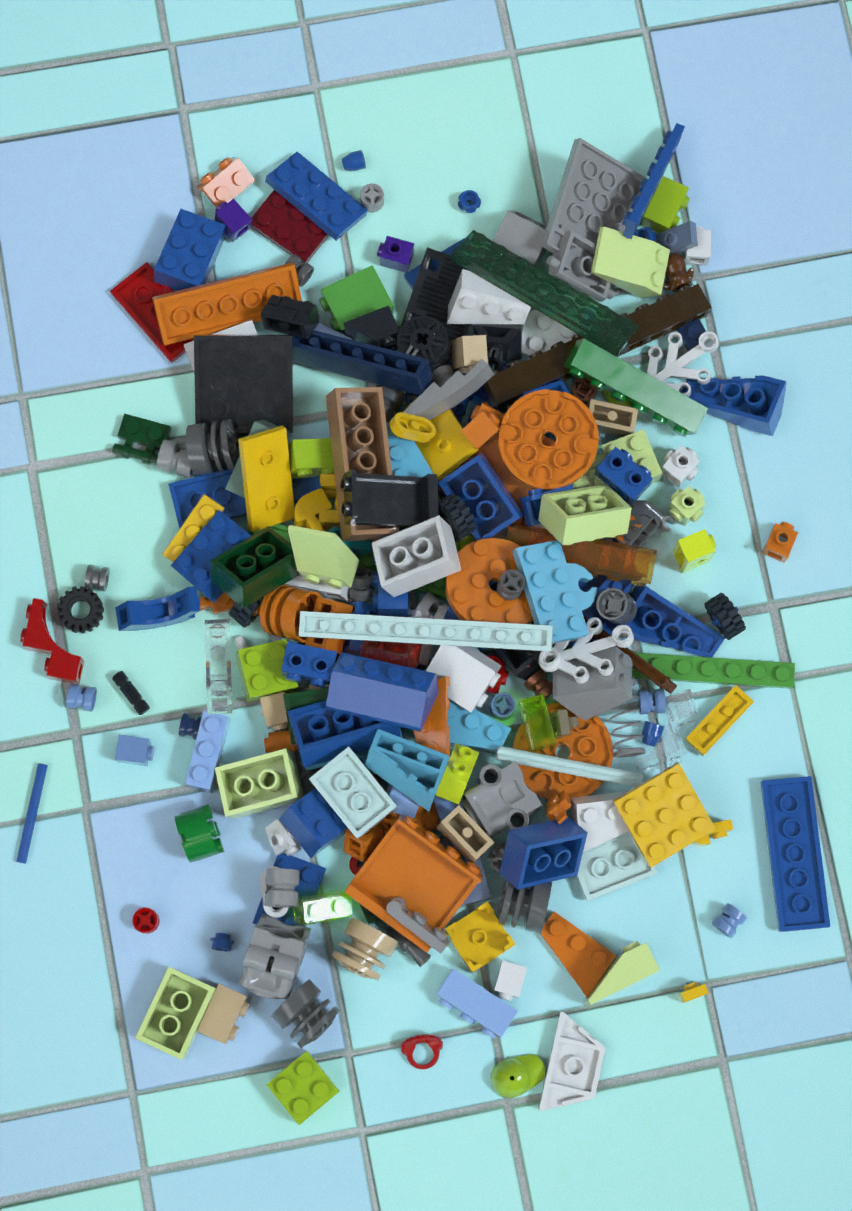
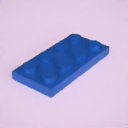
(316, 195)

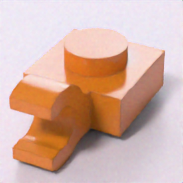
(222, 605)
(557, 806)

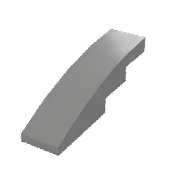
(438, 399)

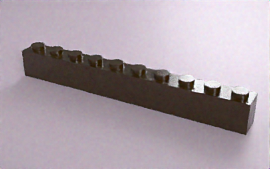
(548, 367)

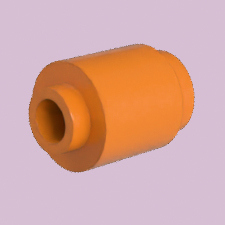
(279, 740)

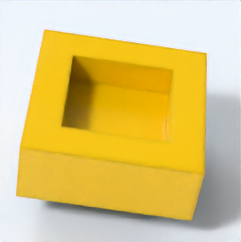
(692, 991)

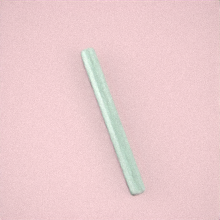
(569, 766)

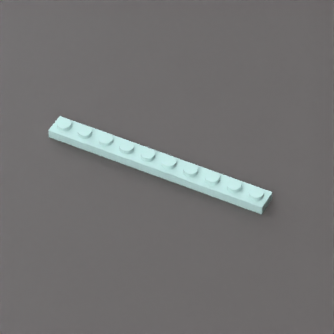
(426, 631)

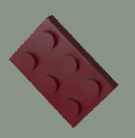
(288, 227)

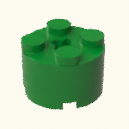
(199, 833)

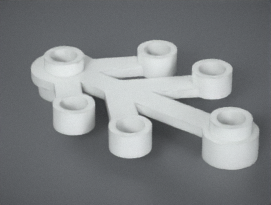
(675, 367)
(582, 651)

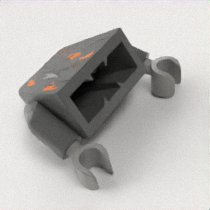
(643, 522)

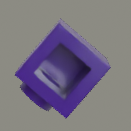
(234, 218)
(396, 254)

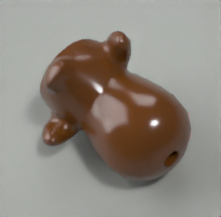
(677, 273)

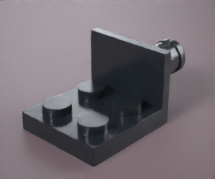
(503, 342)

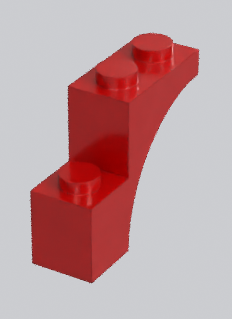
(36, 638)

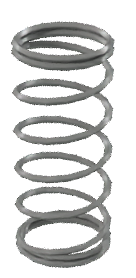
(623, 752)

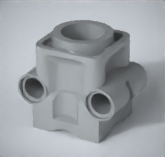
(496, 803)
(274, 958)

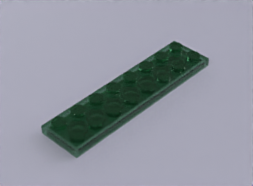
(544, 292)

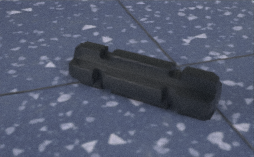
(130, 692)

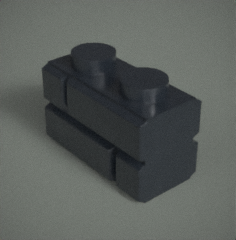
(290, 316)

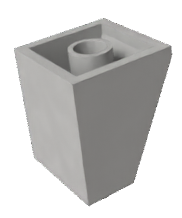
(521, 236)
(600, 691)

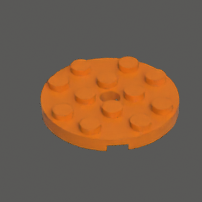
(545, 413)
(470, 591)
(586, 744)

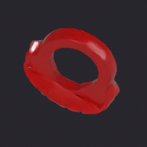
(410, 1044)

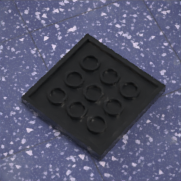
(244, 380)

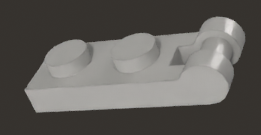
(417, 924)

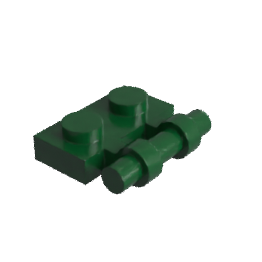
(142, 432)

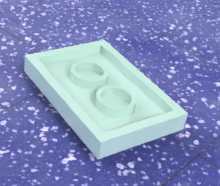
(353, 792)
(612, 867)

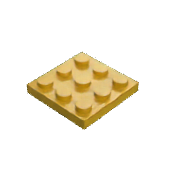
(664, 814)

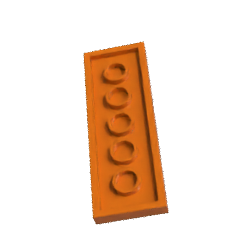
(222, 303)

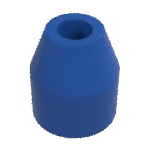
(354, 161)
(652, 733)

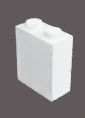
(468, 672)

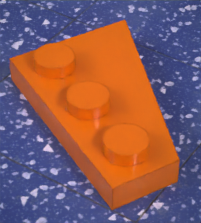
(436, 730)
(577, 951)

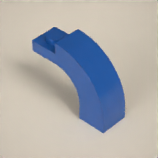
(158, 612)

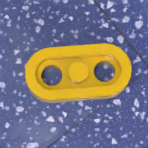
(412, 427)

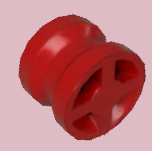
(142, 917)

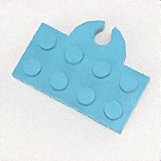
(554, 589)

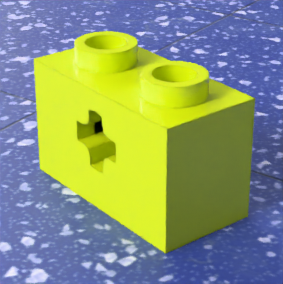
(694, 550)
(457, 773)

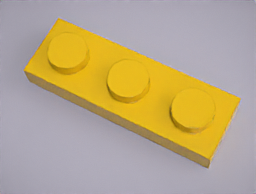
(194, 523)
(719, 720)

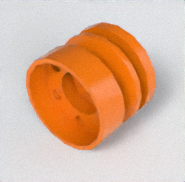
(282, 610)

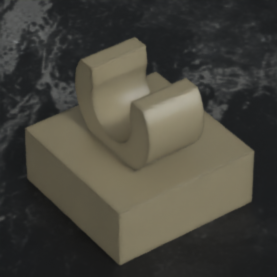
(562, 723)

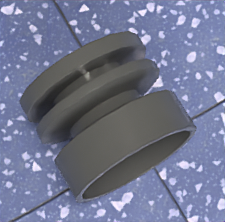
(212, 446)
(525, 903)
(305, 1013)

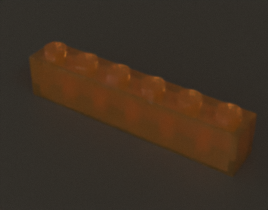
(598, 556)

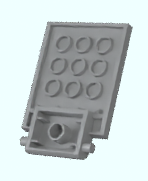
(591, 195)

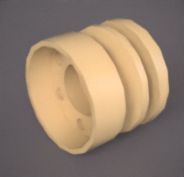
(364, 949)

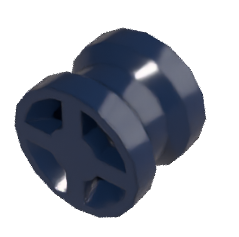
(189, 725)

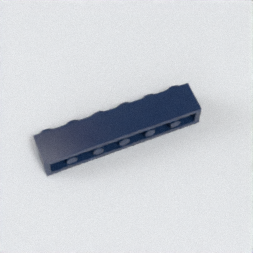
(363, 362)

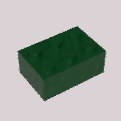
(254, 567)

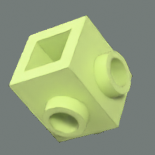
(682, 512)

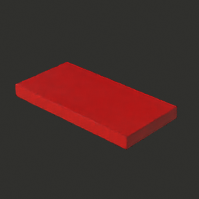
(135, 297)

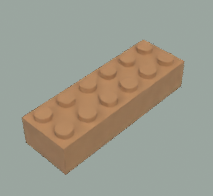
(358, 444)

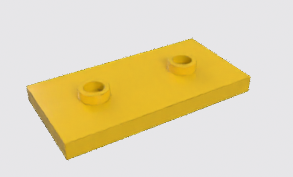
(448, 446)
(266, 478)

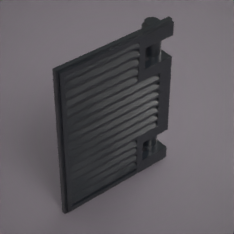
(434, 291)

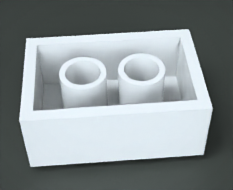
(416, 556)

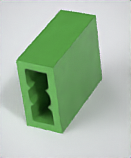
(354, 297)

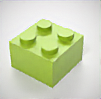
(261, 670)
(303, 1087)

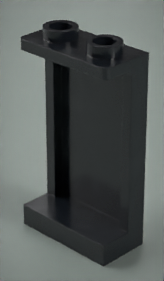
(388, 499)

